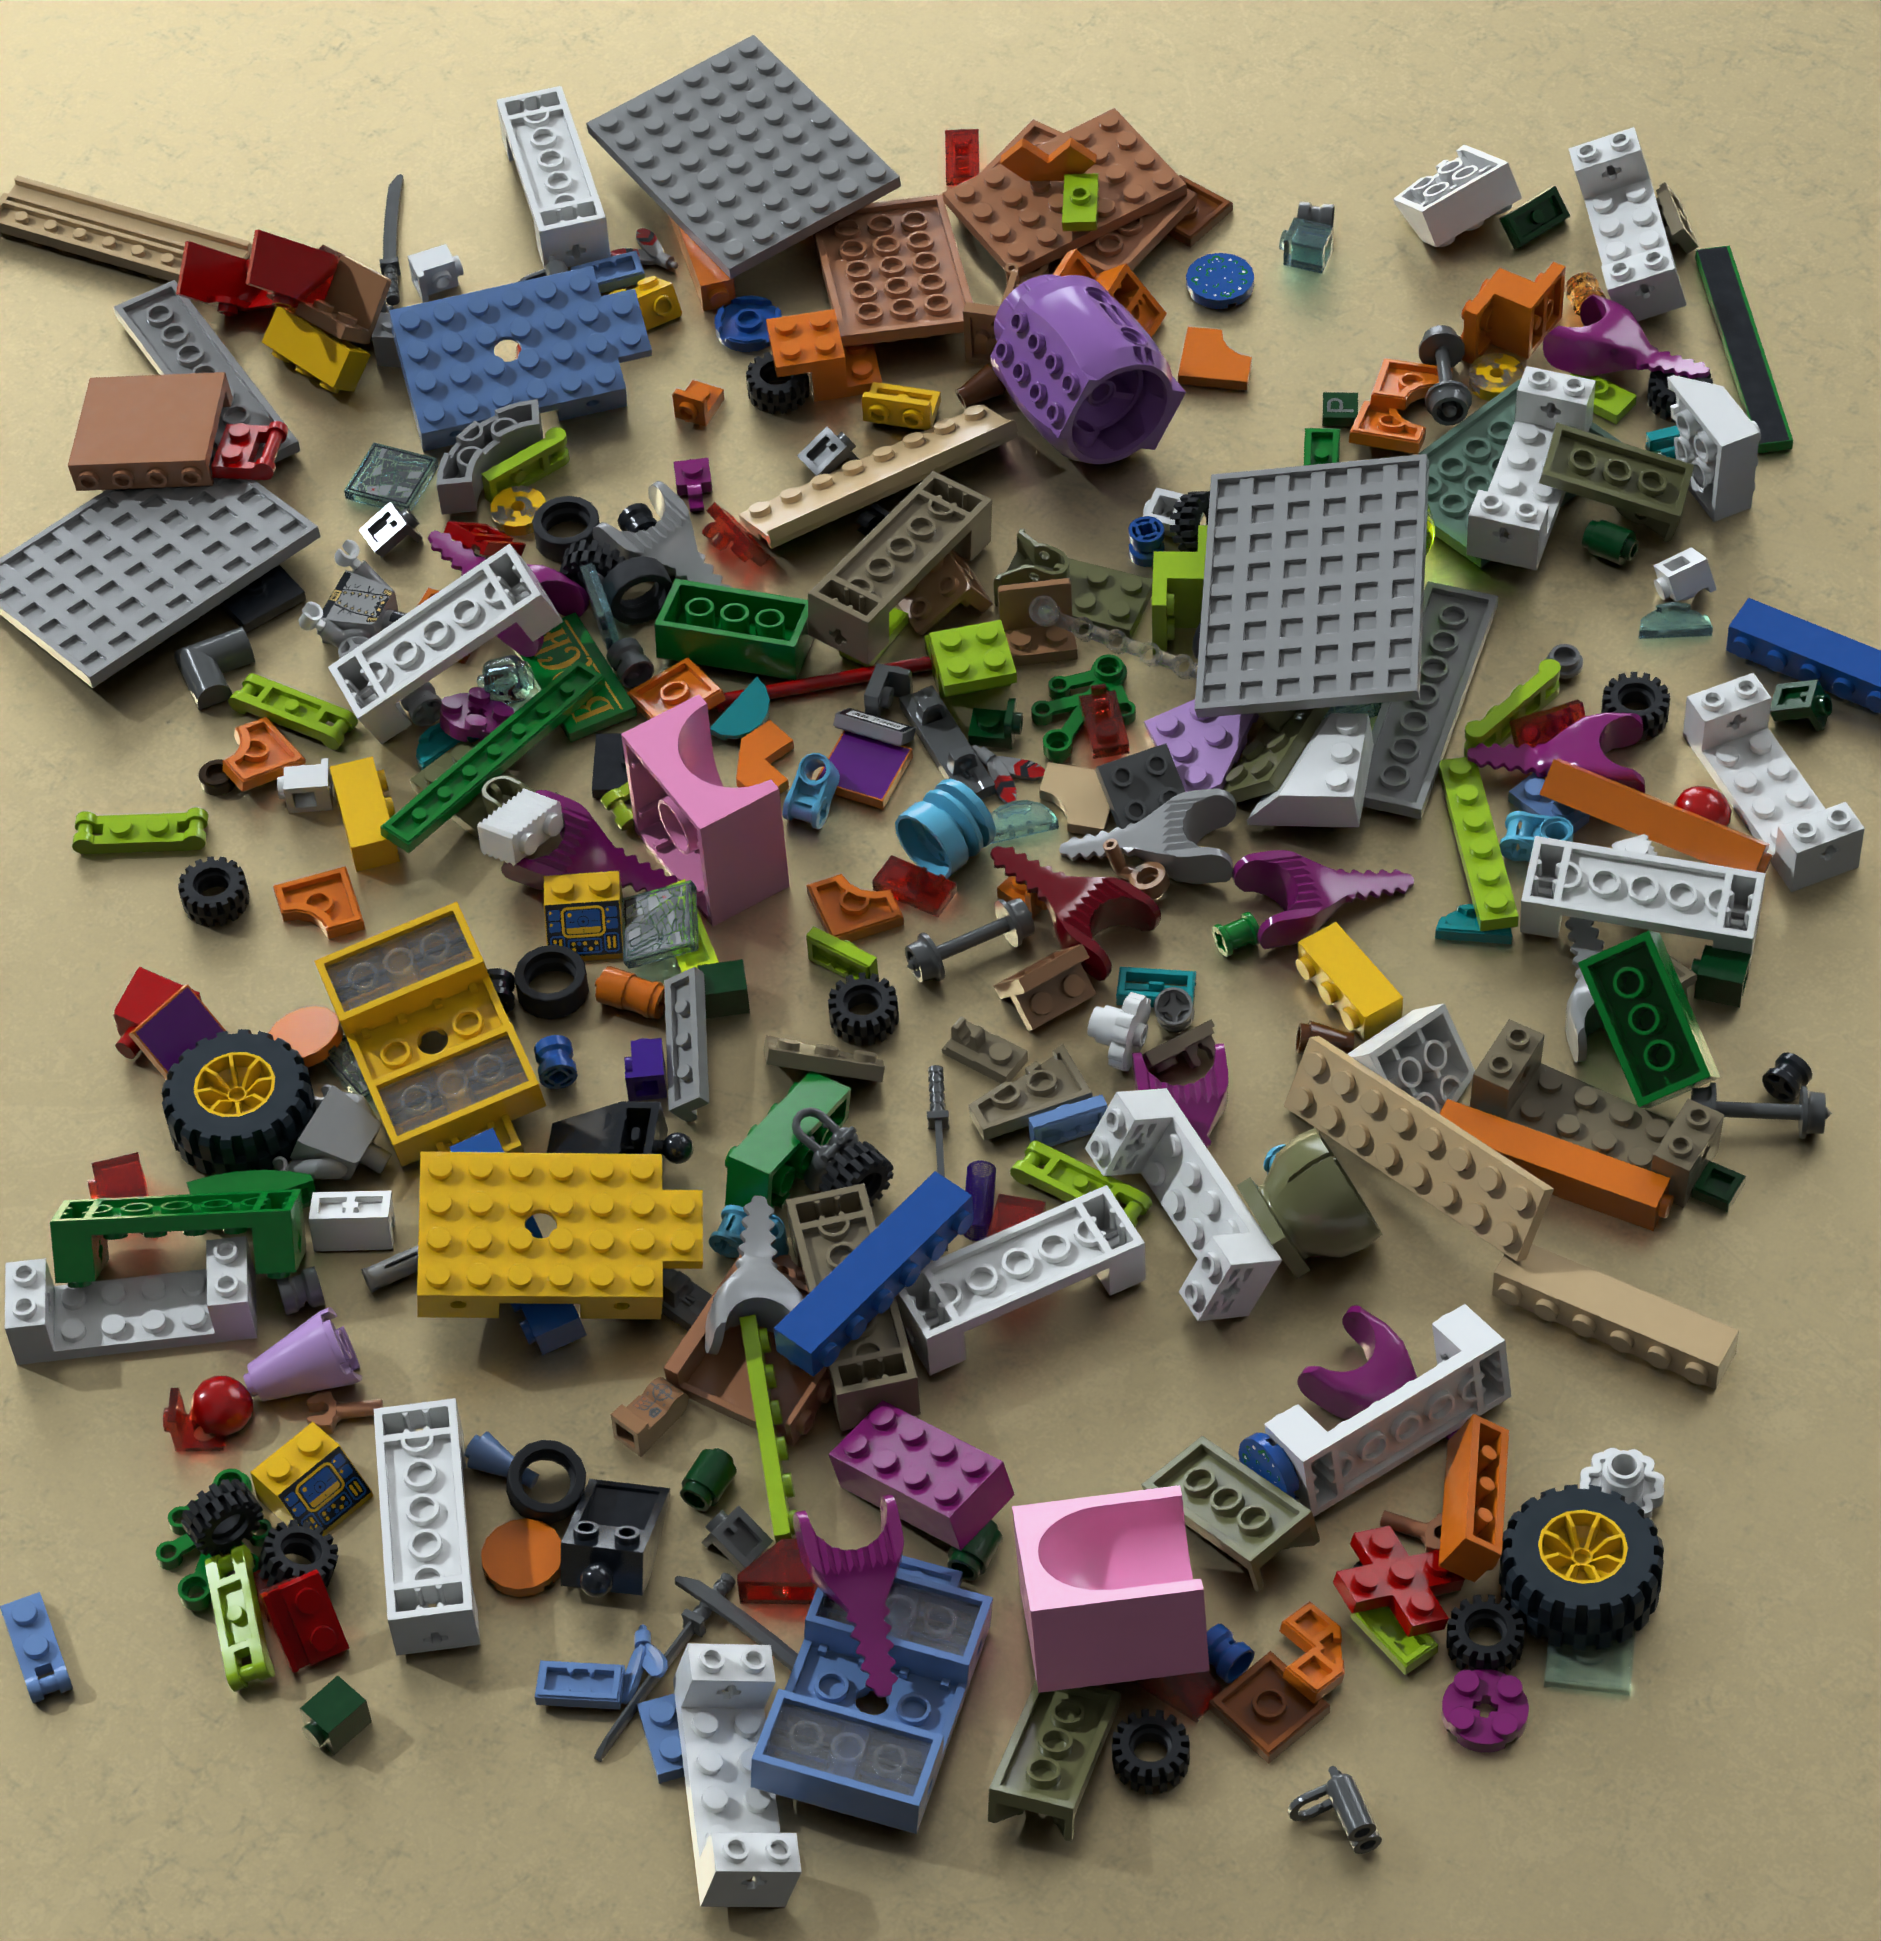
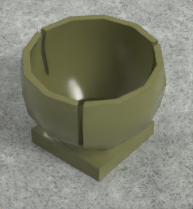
(1310, 1205)

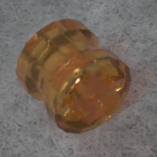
(1580, 288)

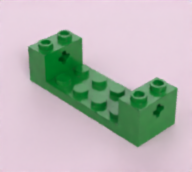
(85, 1225)

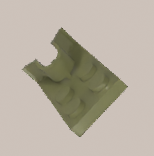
(1619, 476)
(1098, 593)
(1273, 752)
(492, 796)
(1235, 1506)
(1053, 1754)

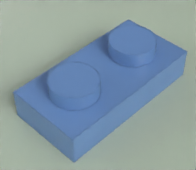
(1527, 798)
(662, 1736)

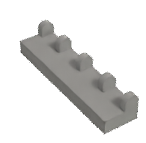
(686, 1043)

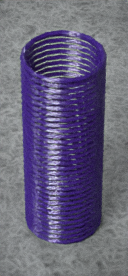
(979, 1185)

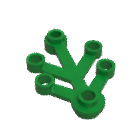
(1106, 670)
(198, 1581)

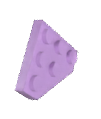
(1201, 746)

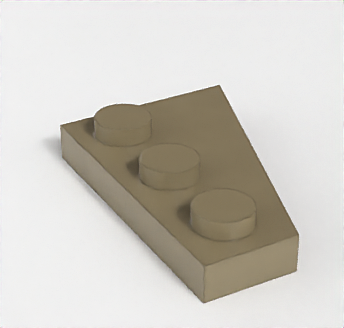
(823, 1059)
(1036, 1092)

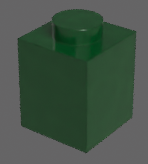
(1721, 975)
(725, 989)
(335, 1715)

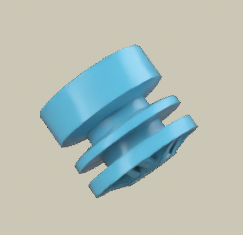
(945, 828)

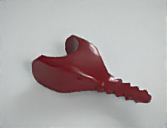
(1082, 905)

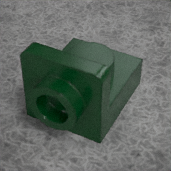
(1801, 700)
(995, 727)

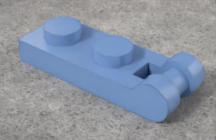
(36, 1646)

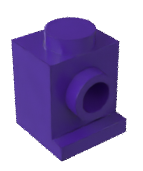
(646, 1070)

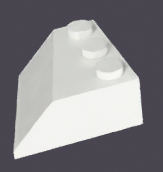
(1458, 196)
(1718, 443)
(1326, 780)
(1420, 1056)

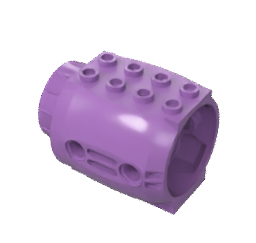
(1083, 369)

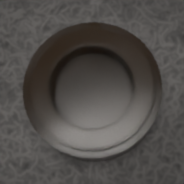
(214, 780)

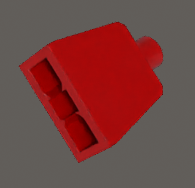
(141, 998)

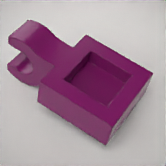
(693, 479)

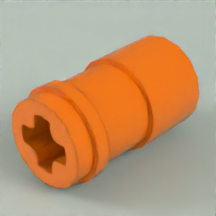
(631, 993)

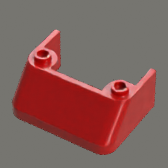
(274, 276)

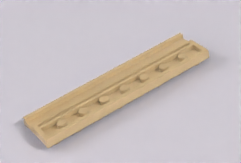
(105, 229)
(877, 475)

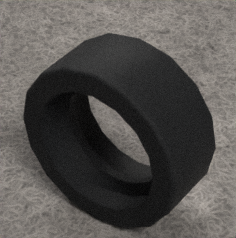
(563, 510)
(628, 574)
(551, 959)
(548, 1451)

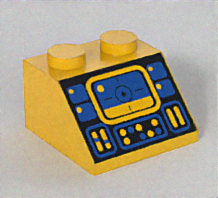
(585, 913)
(310, 1481)

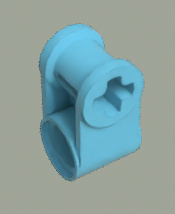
(809, 798)
(1532, 825)
(731, 1228)

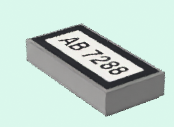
(874, 727)

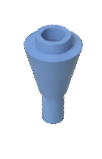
(492, 1457)

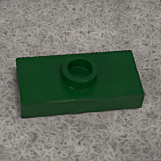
(1534, 217)

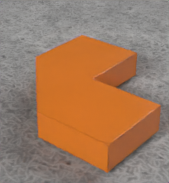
(1036, 165)
(757, 754)
(1322, 1664)

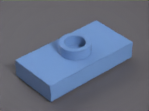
(616, 271)
(1067, 1121)
(580, 1684)

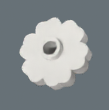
(1121, 1029)
(1627, 1474)

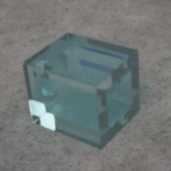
(1307, 245)

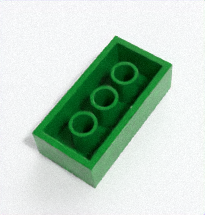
(733, 629)
(1649, 1019)

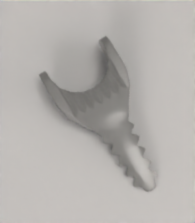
(668, 541)
(1172, 837)
(1581, 1010)
(755, 1285)

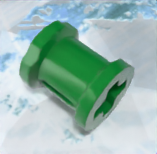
(1236, 934)

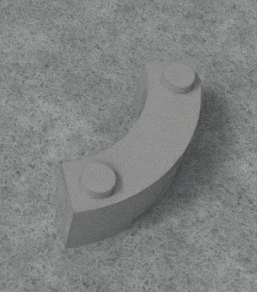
(482, 447)

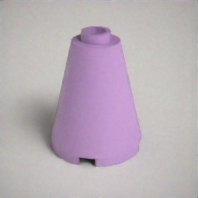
(305, 1361)

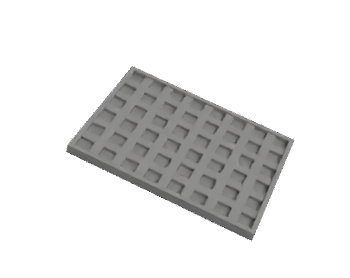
(743, 156)
(143, 568)
(1313, 587)

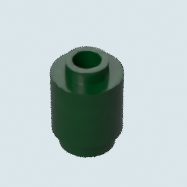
(1610, 541)
(708, 1479)
(977, 1554)

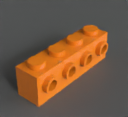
(1474, 1498)

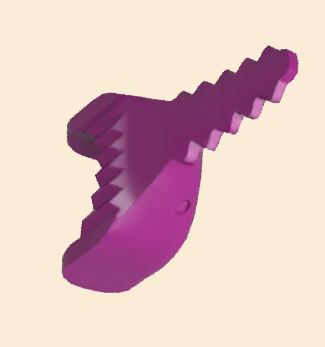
(1610, 344)
(562, 591)
(1579, 744)
(584, 850)
(1307, 891)
(1199, 1101)
(1355, 1390)
(860, 1586)

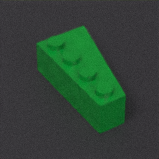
(772, 1154)

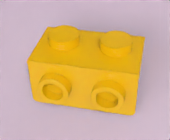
(656, 301)
(900, 406)

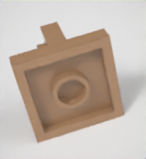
(1048, 986)

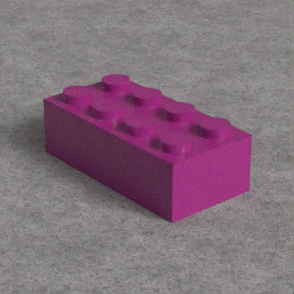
(931, 1474)

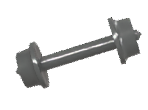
(1448, 399)
(1012, 920)
(1809, 1112)

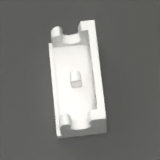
(352, 1220)

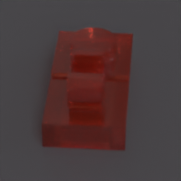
(961, 155)
(731, 530)
(1104, 722)
(1545, 724)
(915, 886)

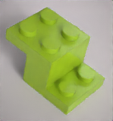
(1177, 591)
(970, 658)

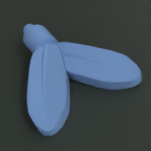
(643, 1657)

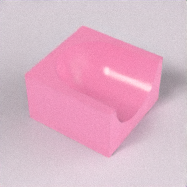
(694, 826)
(1109, 1589)

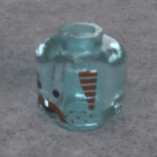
(506, 679)

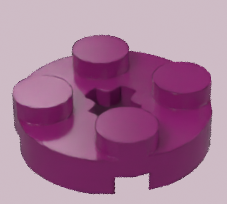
(472, 714)
(1485, 1687)

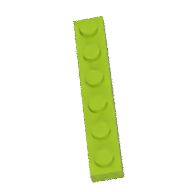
(1478, 844)
(767, 1416)

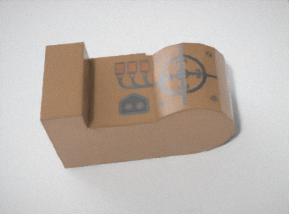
(649, 1415)

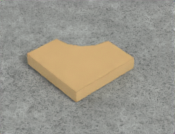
(1078, 795)

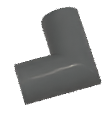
(207, 660)

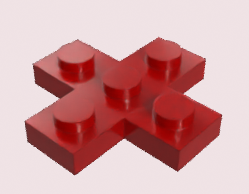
(1397, 1581)

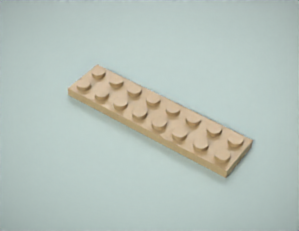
(1418, 1148)

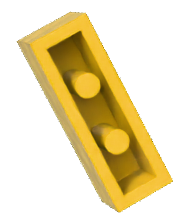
(315, 351)
(363, 811)
(1349, 981)

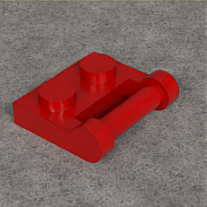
(239, 447)

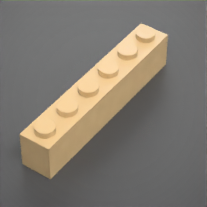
(1617, 1315)

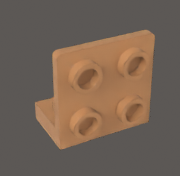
(350, 303)
(979, 326)
(941, 591)
(1025, 638)

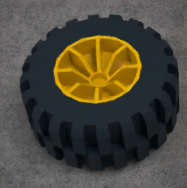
(237, 1102)
(1581, 1567)

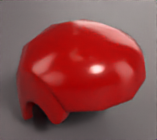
(1706, 803)
(221, 1405)

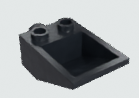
(621, 1130)
(613, 1538)

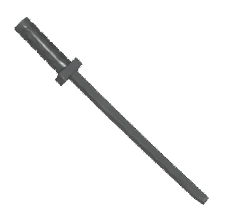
(390, 263)
(938, 1115)
(739, 1619)
(693, 1624)

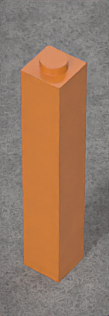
(711, 283)
(1654, 818)
(1571, 1169)

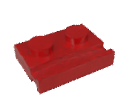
(481, 537)
(304, 1621)

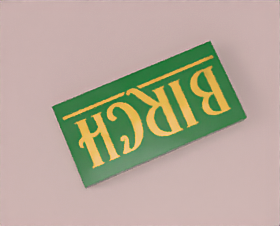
(561, 649)

